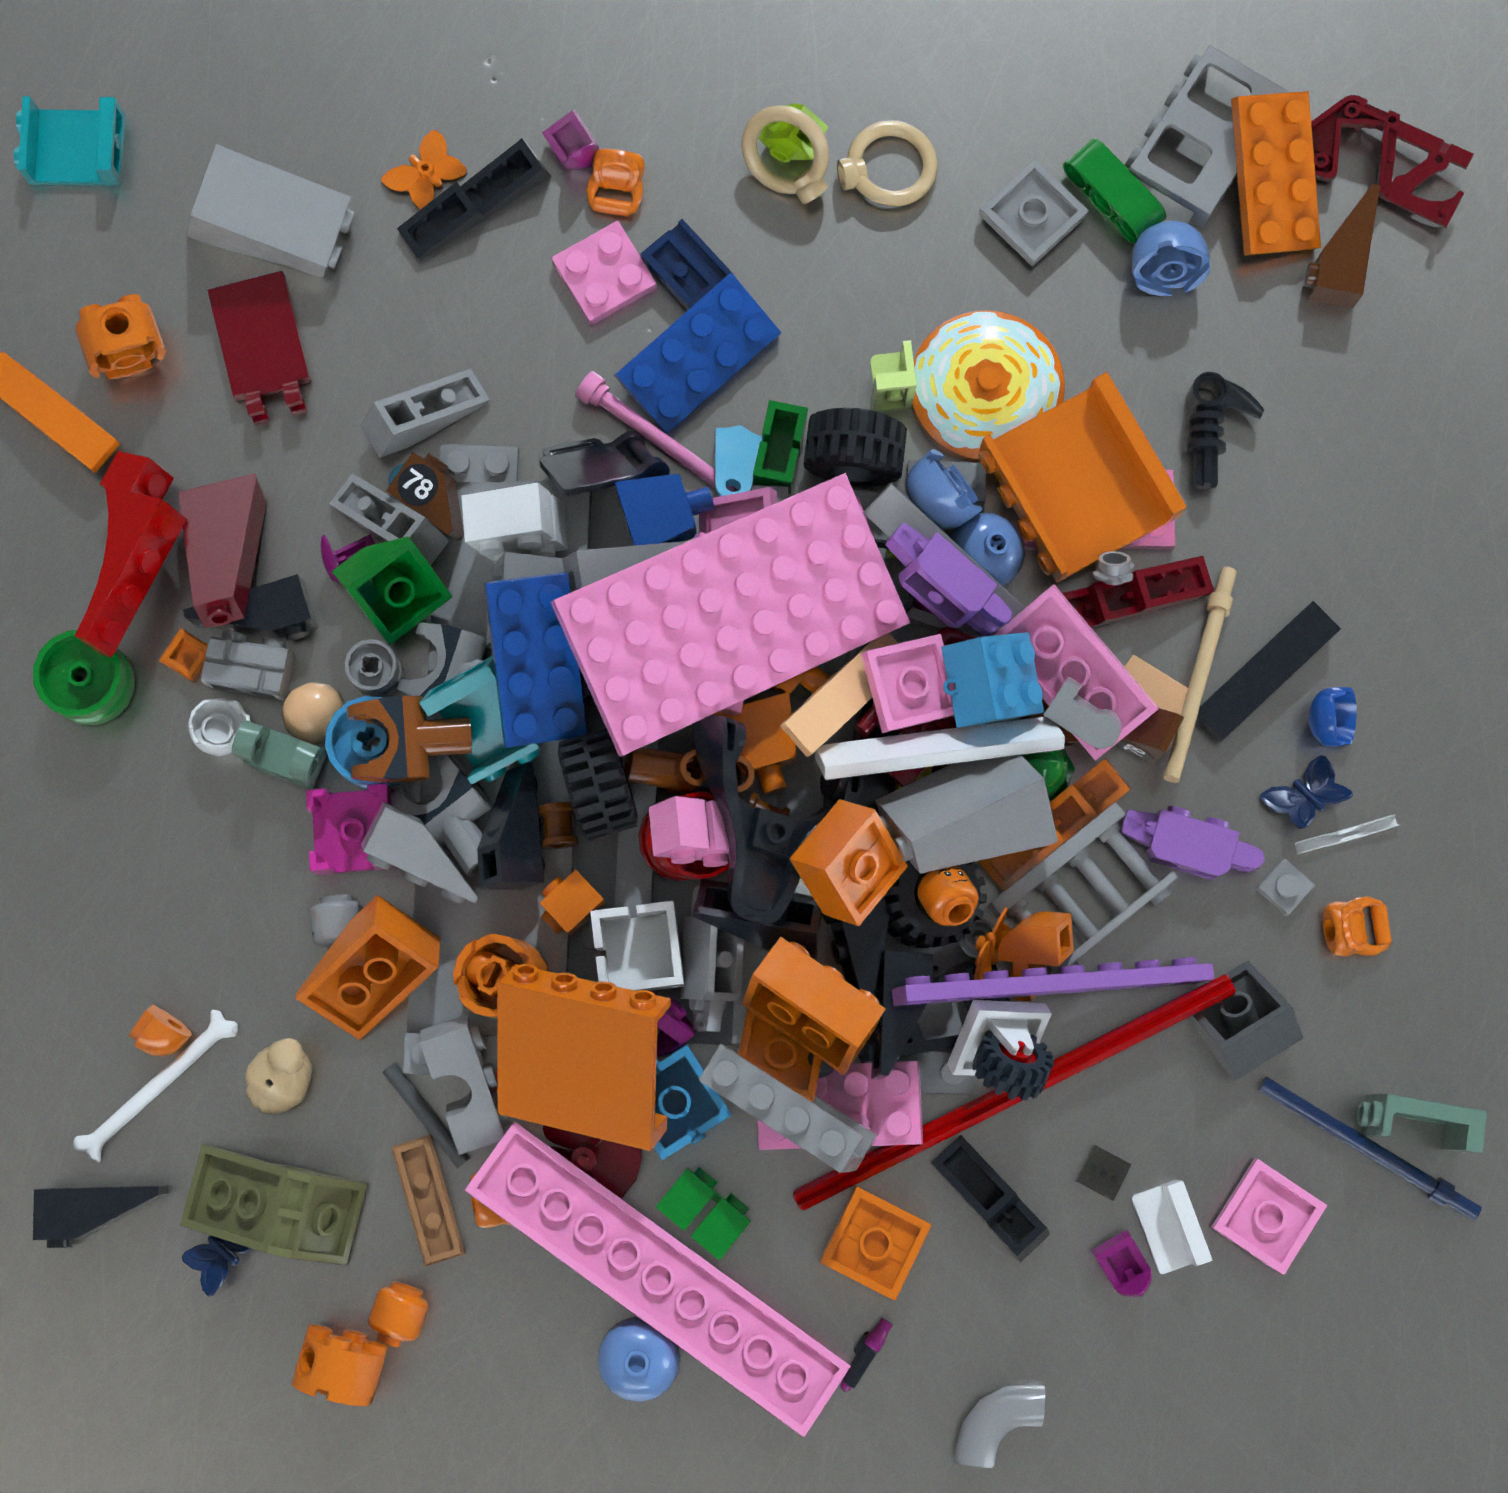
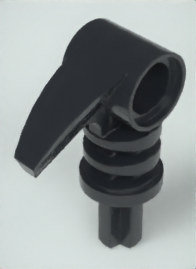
(1206, 420)

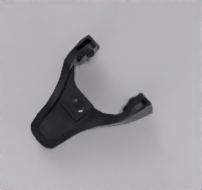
(758, 839)

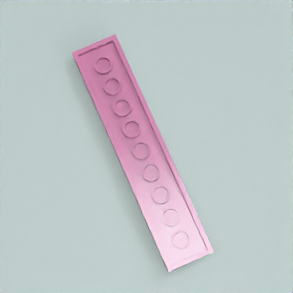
(658, 1279)

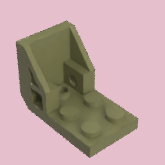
(273, 1206)

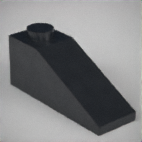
(272, 611)
(798, 923)
(897, 1021)
(79, 1212)

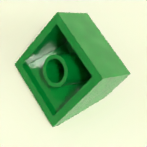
(392, 586)

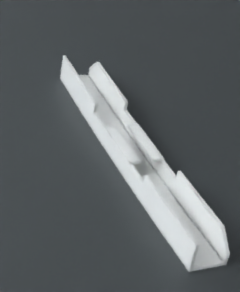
(1346, 834)

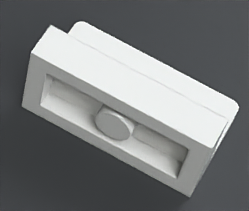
(1171, 1227)

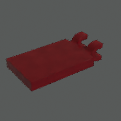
(260, 342)

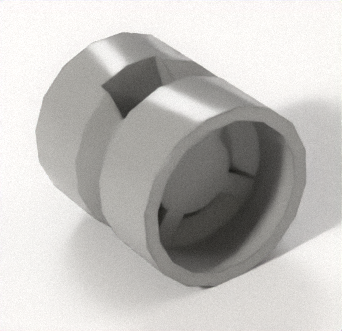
(374, 668)

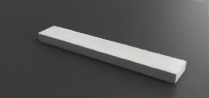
(939, 747)

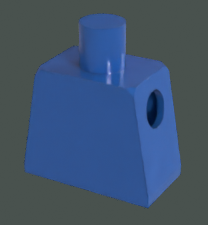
(660, 508)

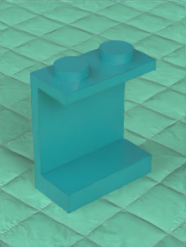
(70, 144)
(476, 696)

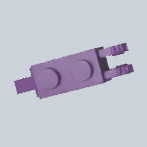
(947, 582)
(1189, 843)

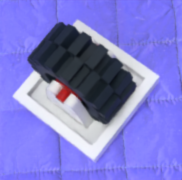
(1004, 1047)

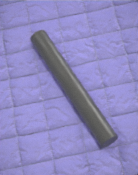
(424, 1114)

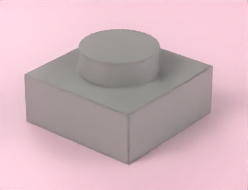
(1285, 887)

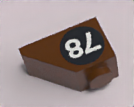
(429, 492)
(1153, 736)

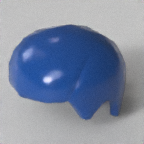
(1333, 716)

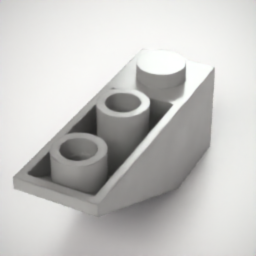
(406, 843)

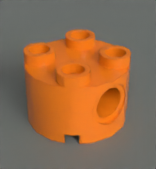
(119, 337)
(484, 964)
(339, 1366)

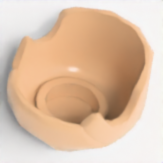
(310, 711)

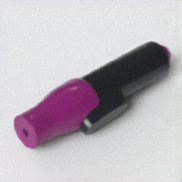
(865, 1352)

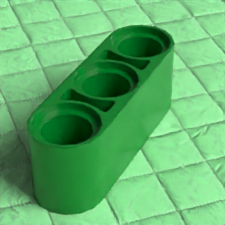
(1113, 190)

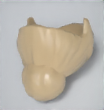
(288, 1070)

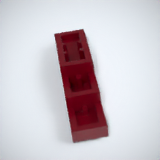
(1147, 592)

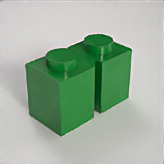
(783, 436)
(722, 1223)

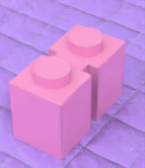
(689, 831)

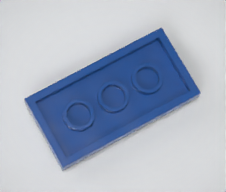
(697, 353)
(533, 661)

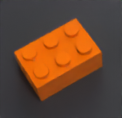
(812, 1004)

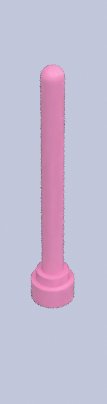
(595, 392)

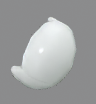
(215, 724)

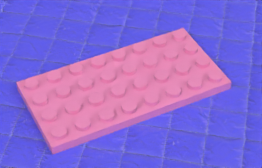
(730, 614)

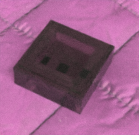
(1103, 1172)

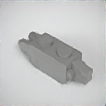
(710, 970)

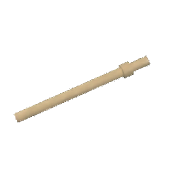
(1218, 607)

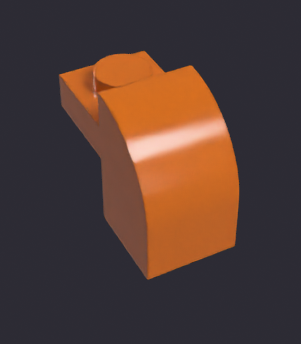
(1037, 942)

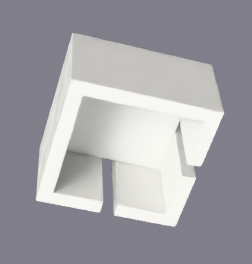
(515, 521)
(639, 950)

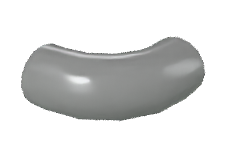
(993, 1418)

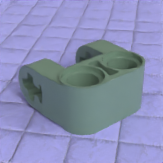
(278, 754)

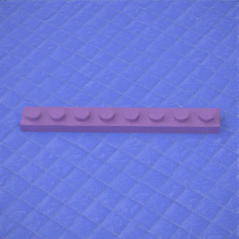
(1037, 982)

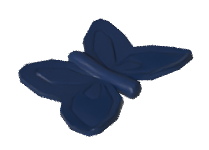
(1304, 801)
(213, 1261)

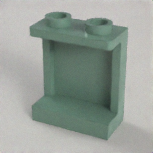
(1462, 1126)

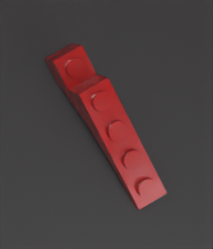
(137, 544)

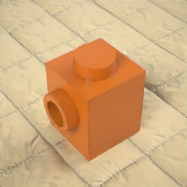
(569, 903)

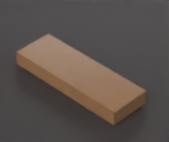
(428, 1200)

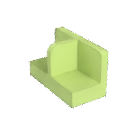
(893, 380)

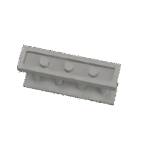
(1076, 854)

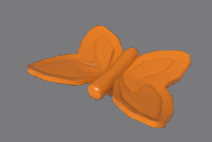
(426, 173)
(989, 945)

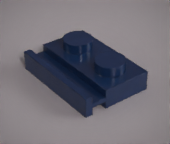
(684, 264)

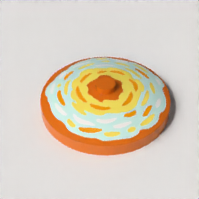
(983, 379)

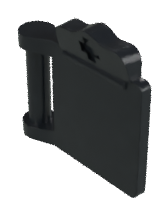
(592, 465)

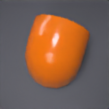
(159, 1032)

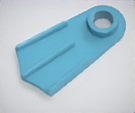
(735, 458)

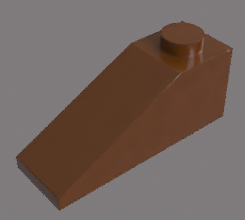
(1342, 265)

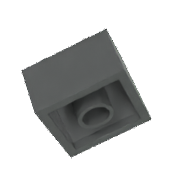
(1249, 1024)

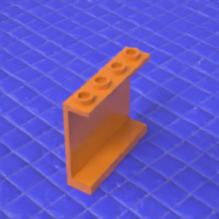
(1082, 479)
(579, 1055)

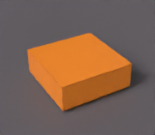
(185, 655)

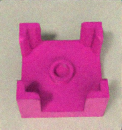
(341, 826)

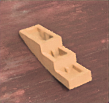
(833, 702)

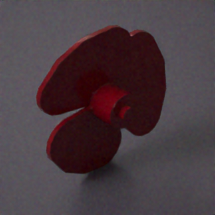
(606, 1162)

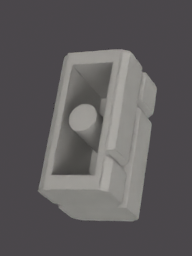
(248, 666)

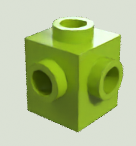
(788, 141)

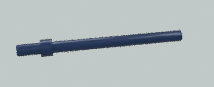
(1438, 1189)

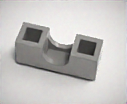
(455, 1050)

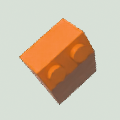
(371, 968)

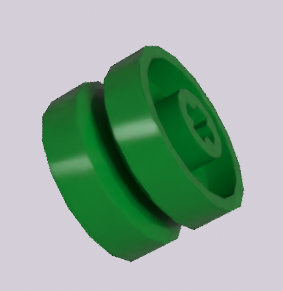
(60, 681)

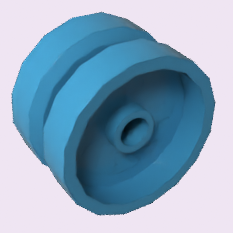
(349, 743)

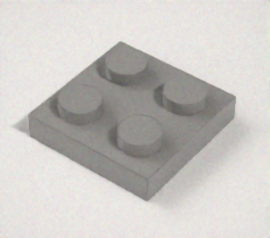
(1033, 212)

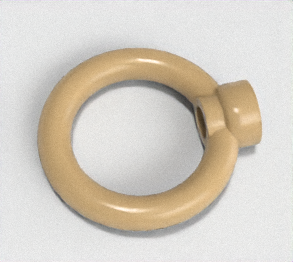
(853, 170)
(807, 184)

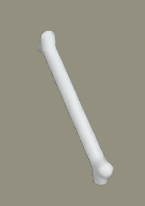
(94, 1142)

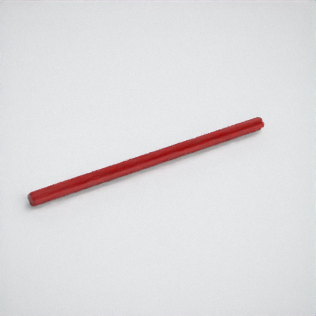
(992, 1103)

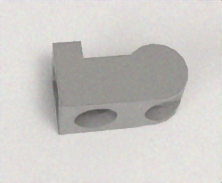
(1093, 725)

